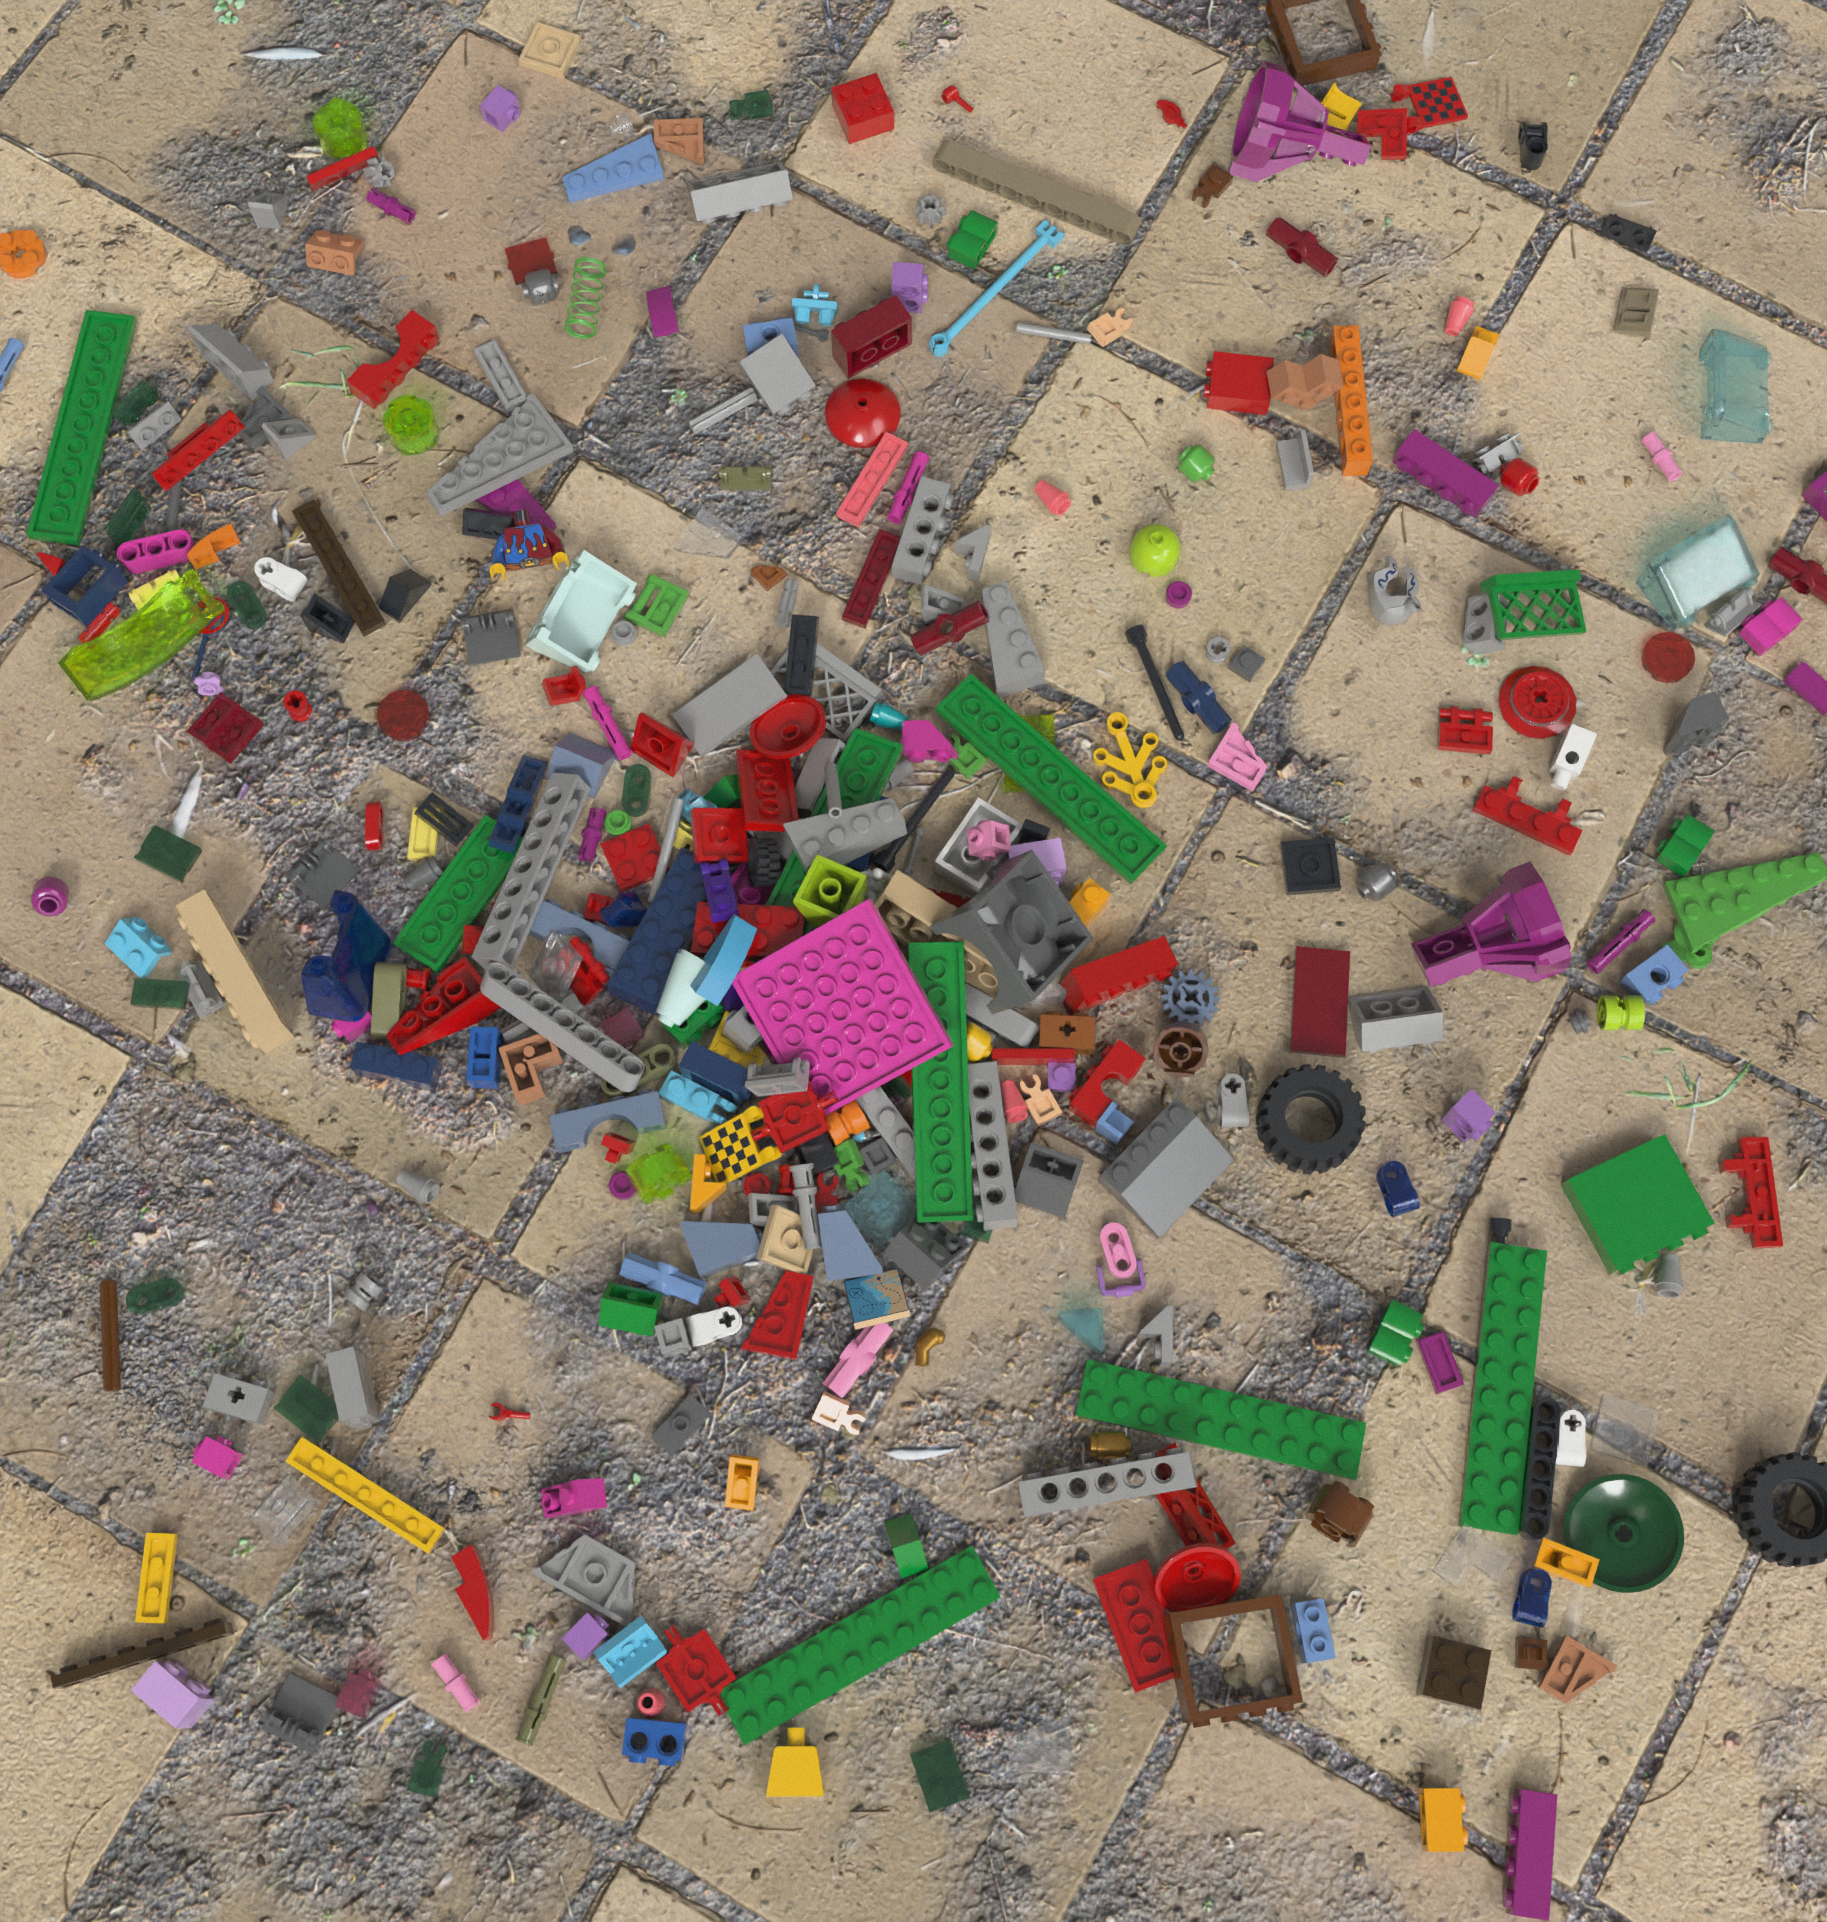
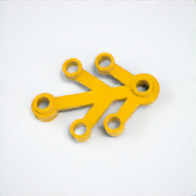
(1131, 765)

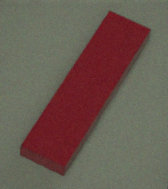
(871, 579)

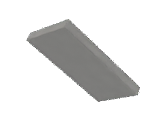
(729, 705)

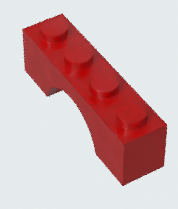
(375, 382)

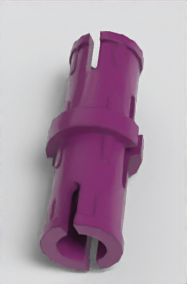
(391, 206)
(591, 834)

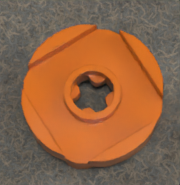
(25, 265)

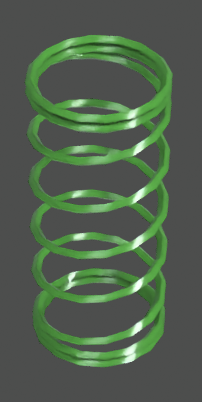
(589, 276)

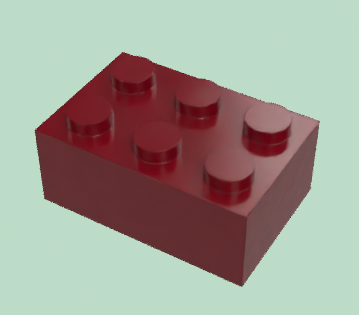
(871, 336)

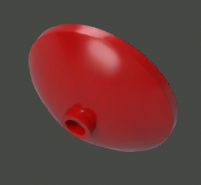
(866, 424)
(788, 727)
(1197, 1577)

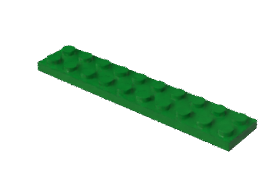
(82, 428)
(863, 776)
(1051, 778)
(942, 1091)
(1503, 1388)
(1221, 1419)
(858, 1645)

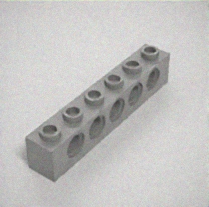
(1004, 1213)
(1036, 1503)

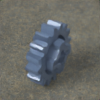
(1182, 990)

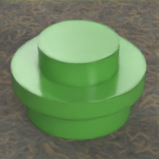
(618, 822)

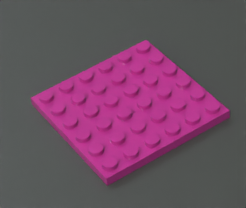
(843, 1006)

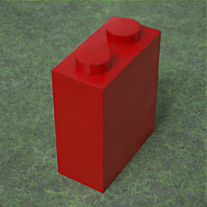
(1238, 383)

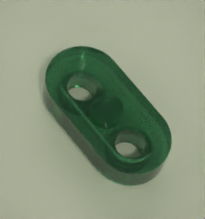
(136, 403)
(248, 606)
(635, 791)
(156, 1296)

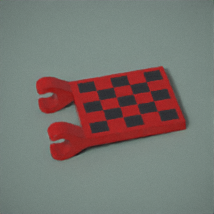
(1434, 103)

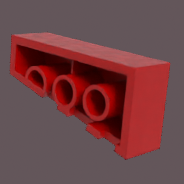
(1117, 975)

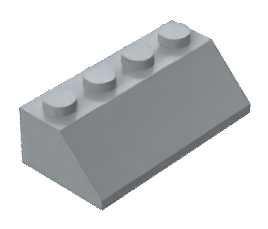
(739, 191)

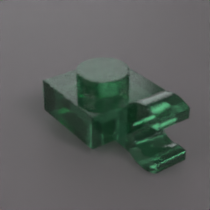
(755, 104)

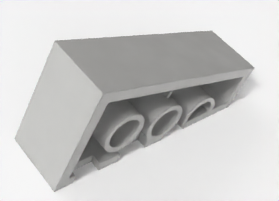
(1009, 644)
(846, 837)

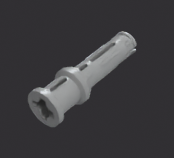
(805, 1192)

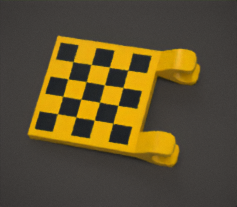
(734, 1149)

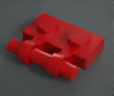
(1465, 737)
(589, 976)

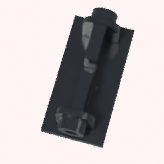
(1628, 232)

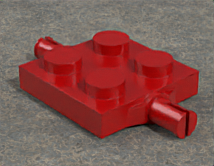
(794, 1117)
(696, 1670)

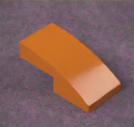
(206, 550)

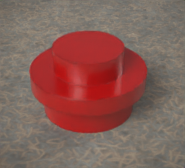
(757, 1183)

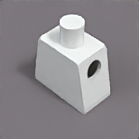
(1572, 748)

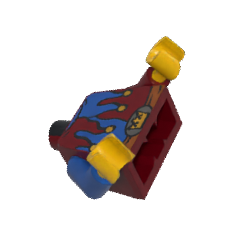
(526, 547)

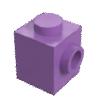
(500, 108)
(587, 1635)

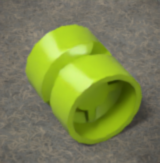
(1618, 1012)

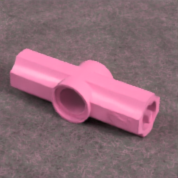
(857, 1358)

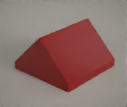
(660, 744)

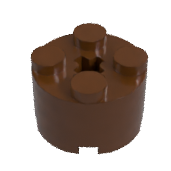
(1340, 1514)

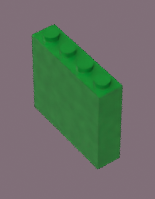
(1638, 1205)

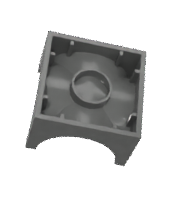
(1020, 928)

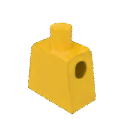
(795, 1768)

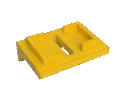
(1341, 105)

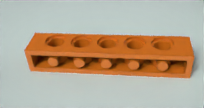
(1351, 402)

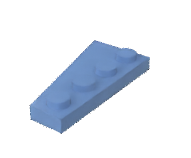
(616, 171)

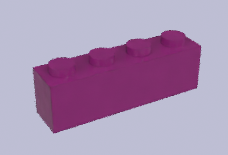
(1445, 474)
(1530, 1854)

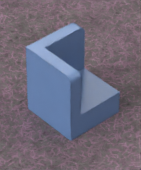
(1113, 1124)

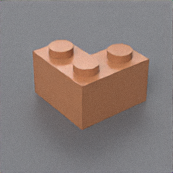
(1305, 384)
(524, 1061)

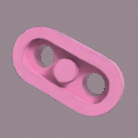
(1118, 1251)

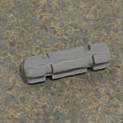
(787, 603)

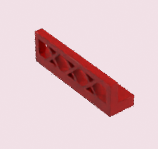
(1184, 1514)

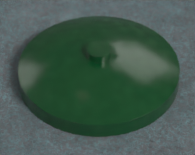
(1629, 1529)

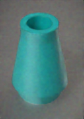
(887, 717)

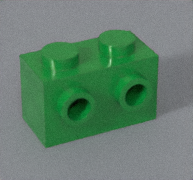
(704, 1017)
(630, 1309)

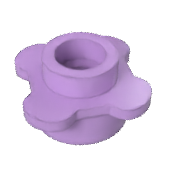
(209, 684)

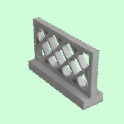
(850, 678)

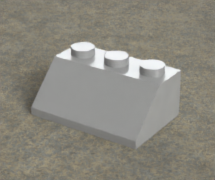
(231, 358)
(1396, 1019)

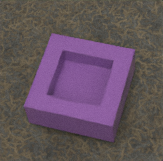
(1061, 1077)

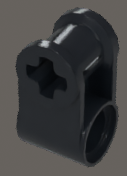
(1532, 144)

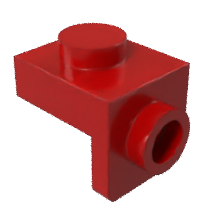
(564, 688)

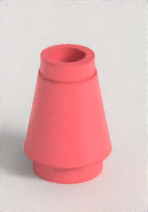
(1458, 315)
(1053, 497)
(1013, 1104)
(658, 1702)

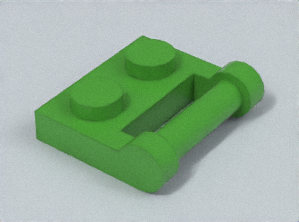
(663, 609)

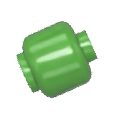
(1196, 463)

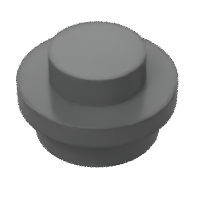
(1579, 1021)

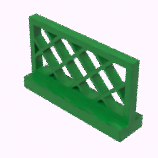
(1527, 584)

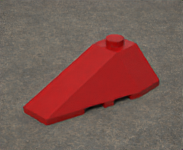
(445, 1009)

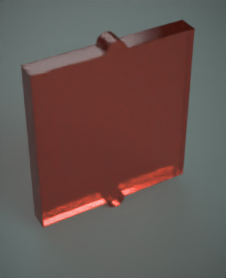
(528, 258)

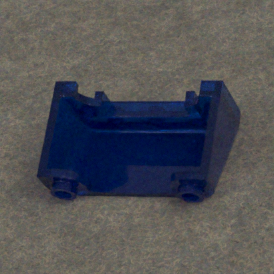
(343, 984)

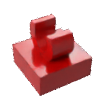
(593, 906)
(617, 1146)
(732, 1293)

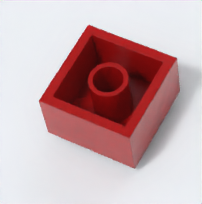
(862, 108)

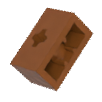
(1080, 1028)

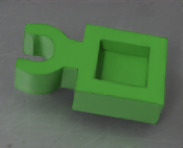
(969, 758)
(849, 1164)

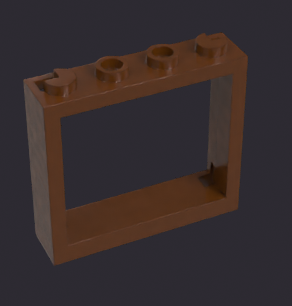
(1329, 68)
(1181, 1671)

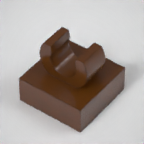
(1530, 1653)

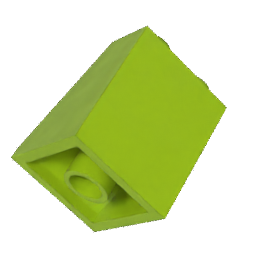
(829, 891)

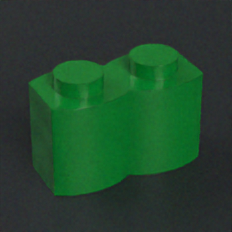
(972, 239)
(1685, 845)
(1395, 1334)

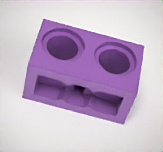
(910, 285)
(1469, 1117)

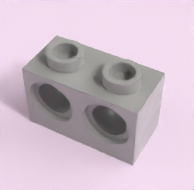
(1479, 626)

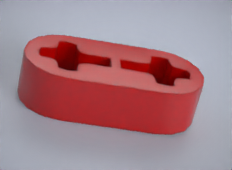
(374, 826)

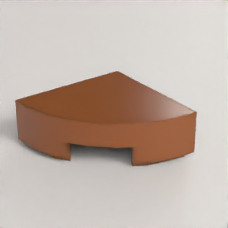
(768, 575)

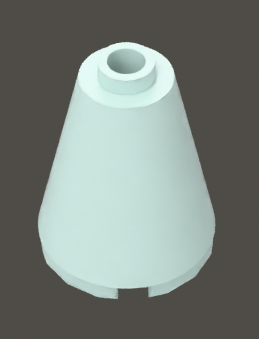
(678, 997)

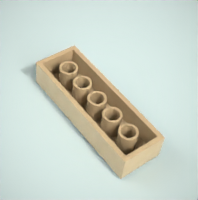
(910, 912)
(233, 972)

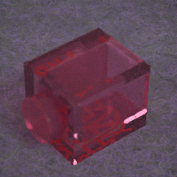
(622, 1028)
(358, 1693)

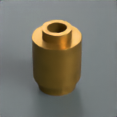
(1109, 1445)

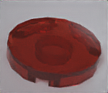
(1668, 657)
(403, 715)

